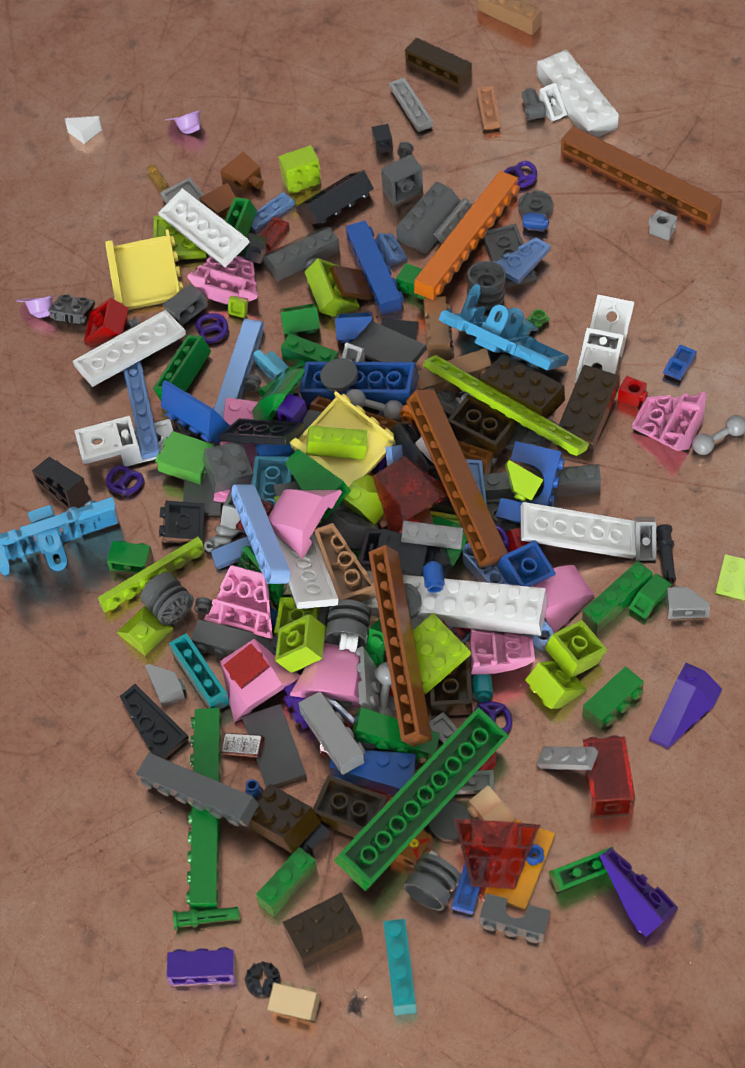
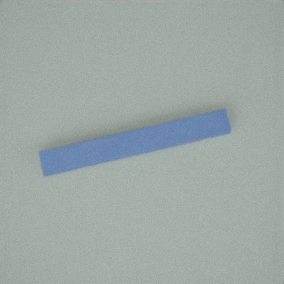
(141, 411)

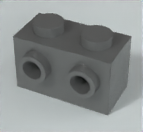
(186, 304)

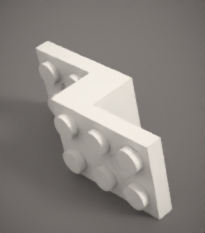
(605, 339)
(117, 439)

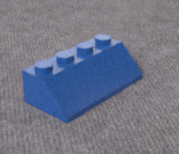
(192, 413)

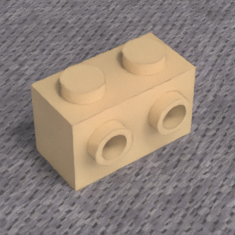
(293, 1001)

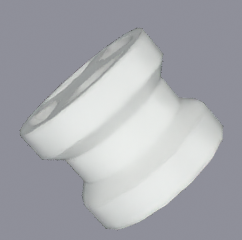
(348, 641)

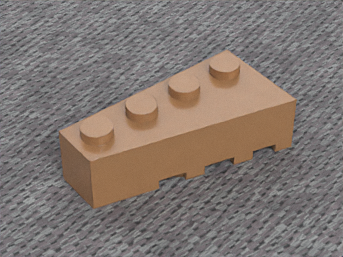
(517, 13)
(437, 332)
(472, 363)
(345, 571)

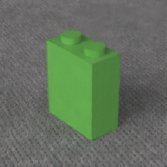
(183, 457)

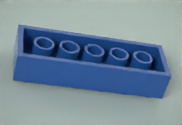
(377, 380)

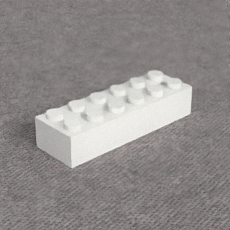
(580, 96)

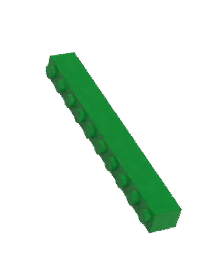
(205, 827)

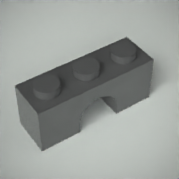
(530, 926)

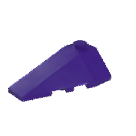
(688, 701)
(642, 902)

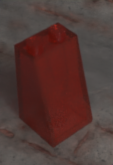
(610, 780)

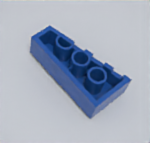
(380, 771)

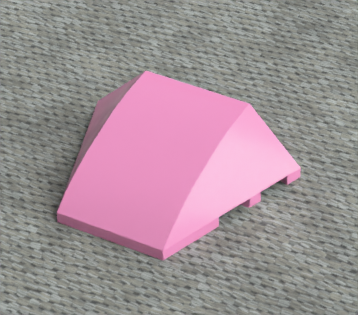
(221, 282)
(671, 419)
(298, 515)
(566, 596)
(243, 602)
(499, 652)
(333, 676)
(261, 688)

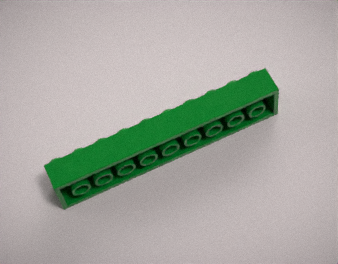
(420, 799)

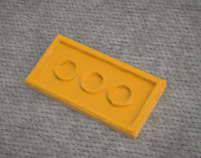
(521, 895)

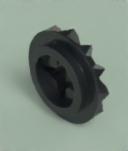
(254, 984)

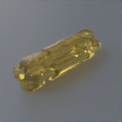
(157, 177)

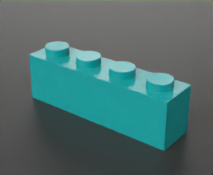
(199, 672)
(399, 967)

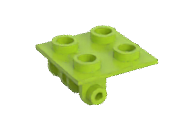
(732, 578)

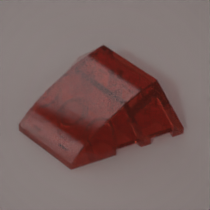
(406, 492)
(495, 850)

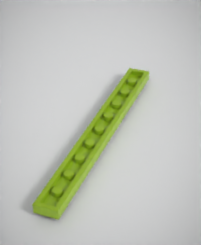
(506, 405)

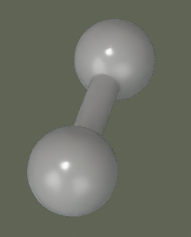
(390, 409)
(704, 443)
(383, 677)

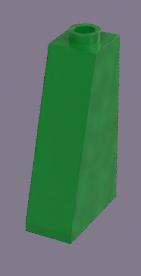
(314, 476)

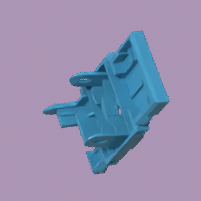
(502, 335)
(49, 538)

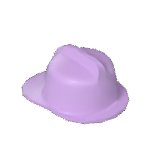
(188, 123)
(38, 306)

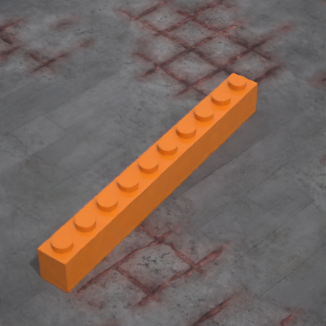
(466, 236)

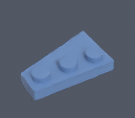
(522, 261)

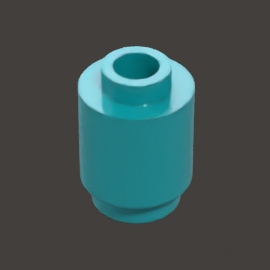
(482, 687)

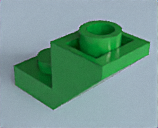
(649, 595)

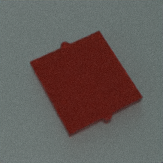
(246, 666)

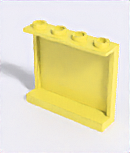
(144, 271)
(343, 414)

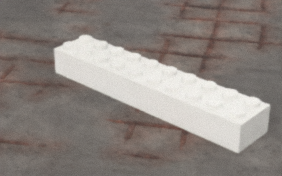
(480, 605)

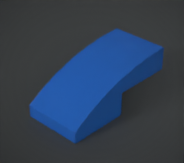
(680, 362)

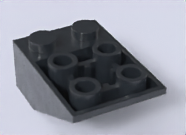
(411, 555)

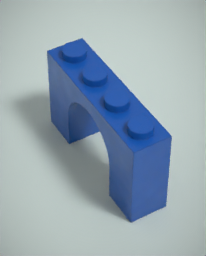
(547, 463)

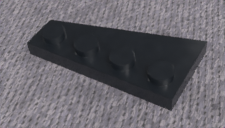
(154, 725)

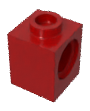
(626, 390)

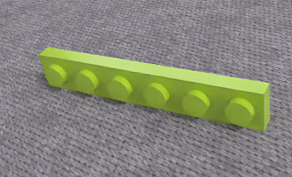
(136, 583)

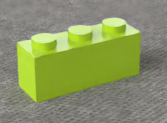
(336, 442)

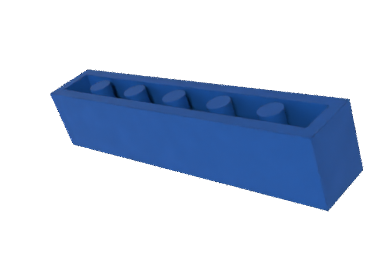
(374, 268)

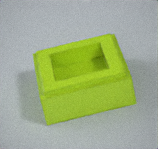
(237, 306)

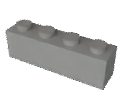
(331, 732)

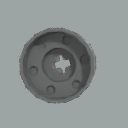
(492, 281)
(167, 598)
(348, 617)
(432, 881)

